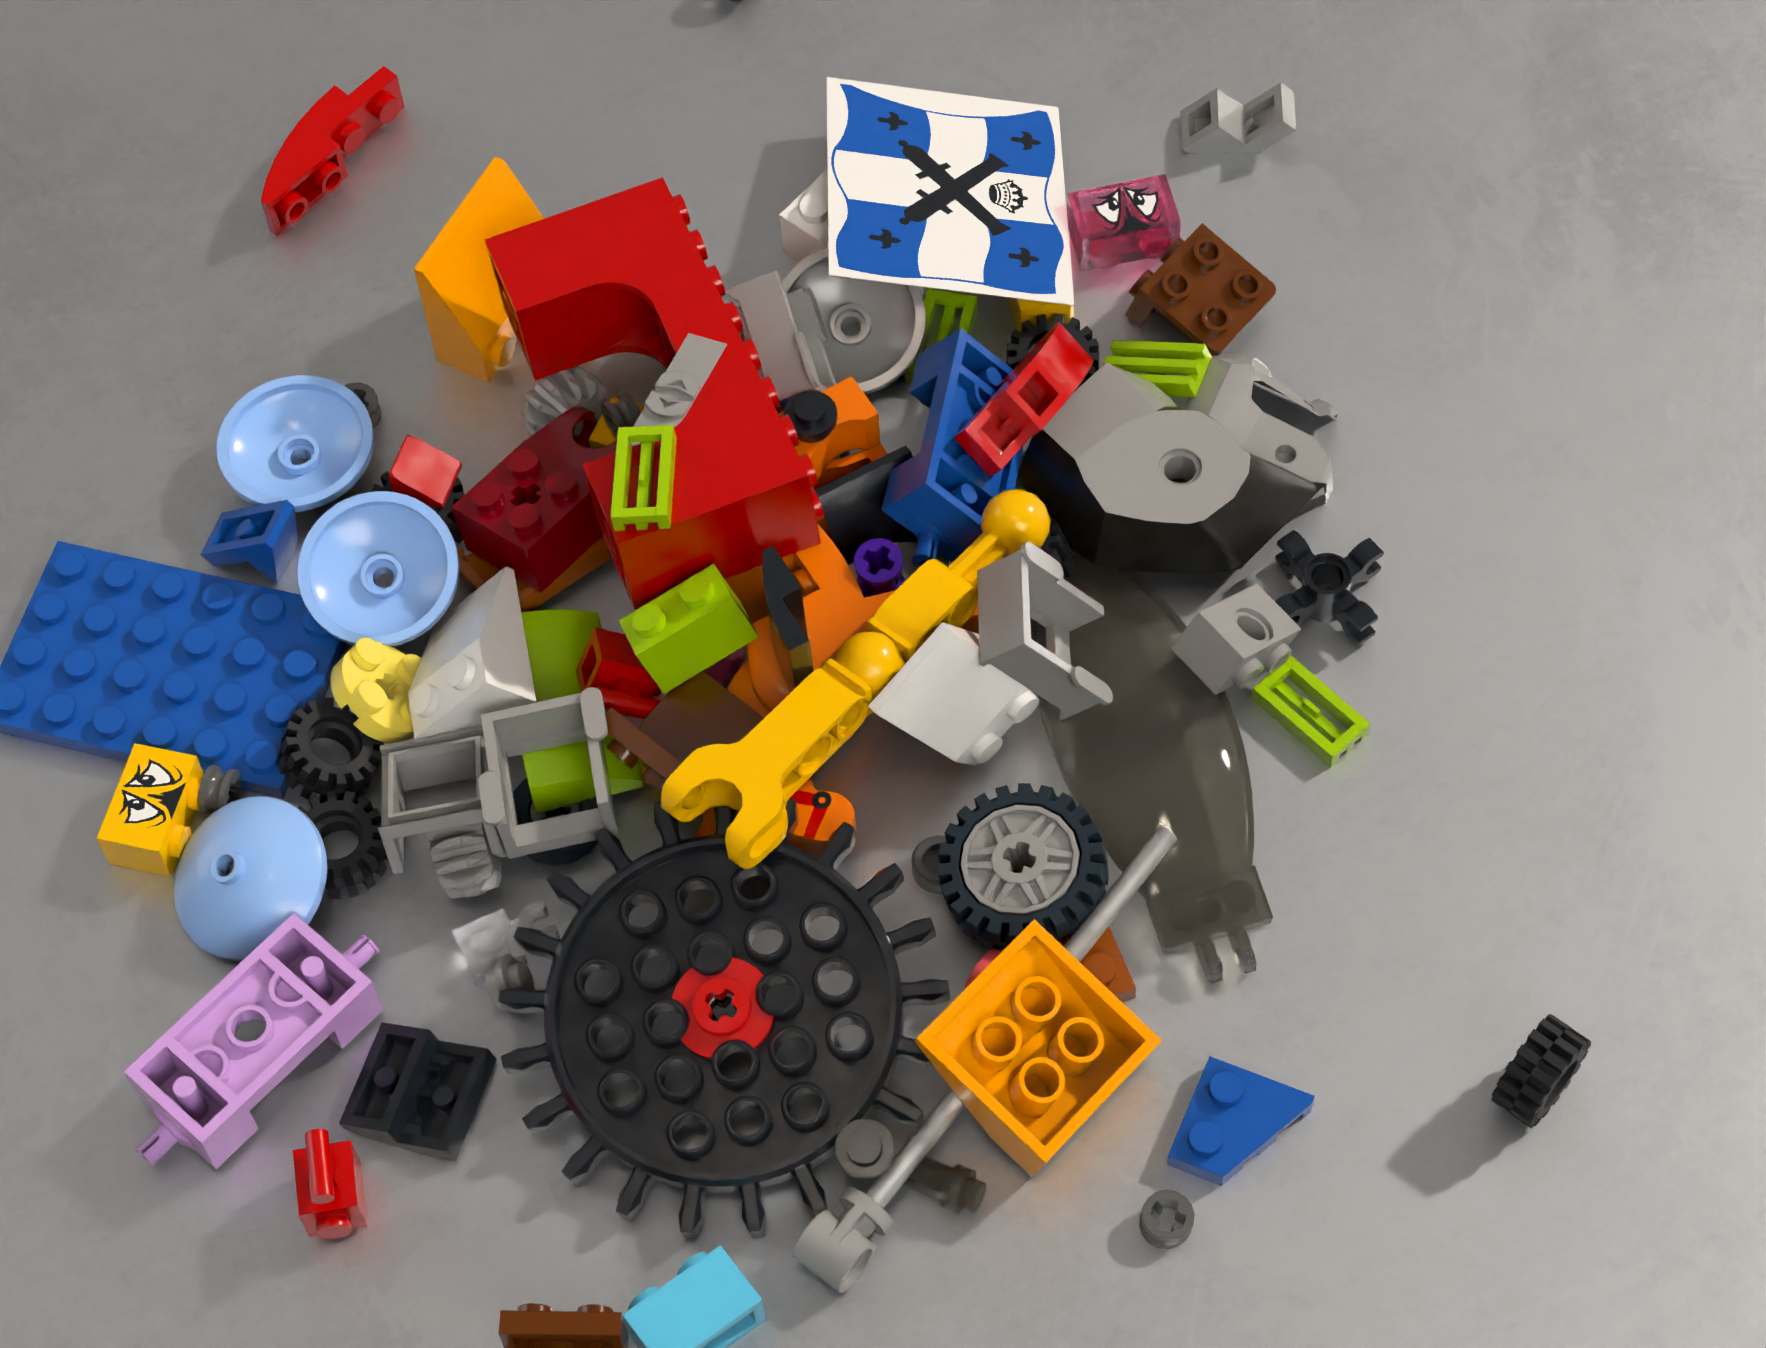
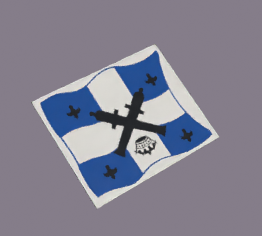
(946, 192)

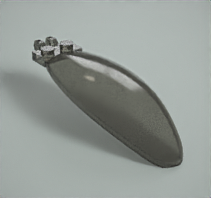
(1158, 759)

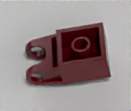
(536, 503)

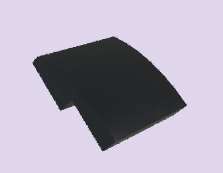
(855, 505)
(786, 619)
(418, 1091)

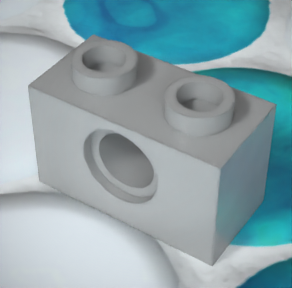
(1237, 640)

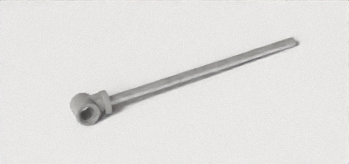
(839, 1246)

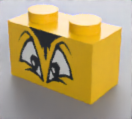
(151, 810)

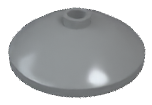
(889, 318)

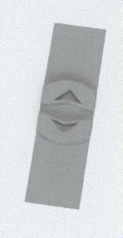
(681, 382)

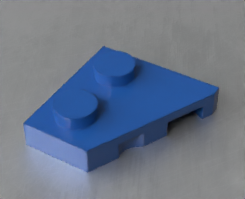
(1233, 1119)

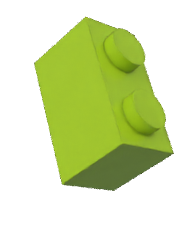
(688, 628)

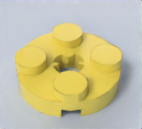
(363, 679)

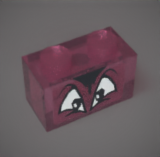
(1122, 222)

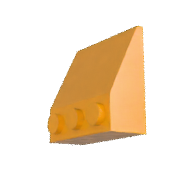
(459, 281)
(1035, 1047)

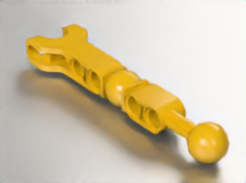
(834, 700)

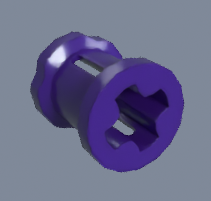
(884, 563)

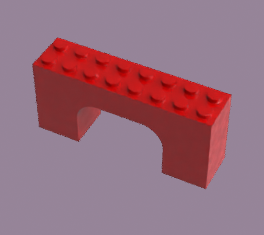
(637, 282)

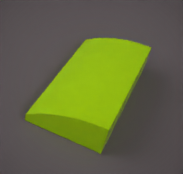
(564, 772)

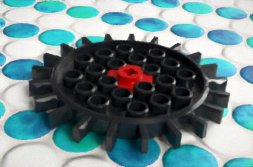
(647, 1129)

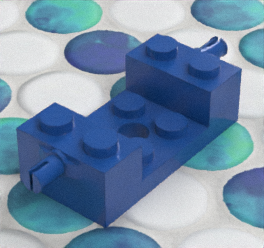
(942, 487)

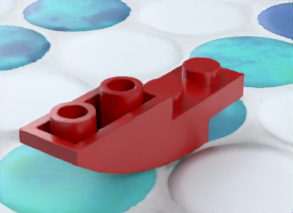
(315, 150)
(1025, 400)

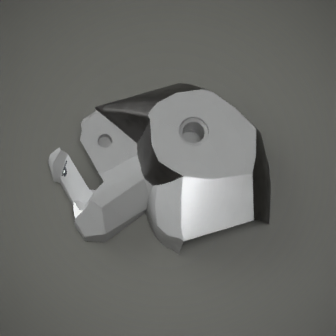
(1173, 484)

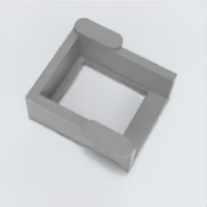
(785, 334)
(1033, 587)
(535, 729)
(424, 764)

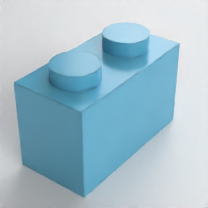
(699, 1308)

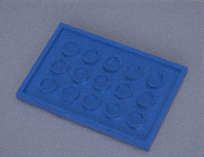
(163, 662)

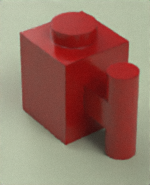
(618, 674)
(329, 1186)

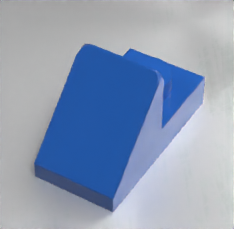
(255, 534)

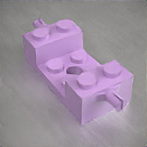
(208, 1080)

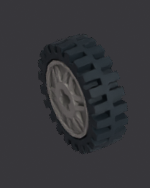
(1005, 837)

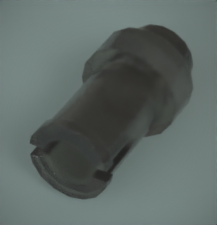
(953, 1186)

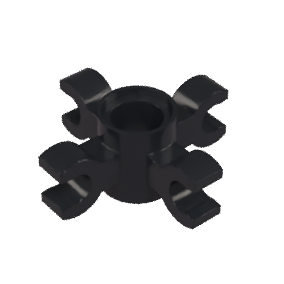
(1333, 571)

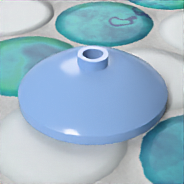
(291, 423)
(367, 539)
(274, 874)

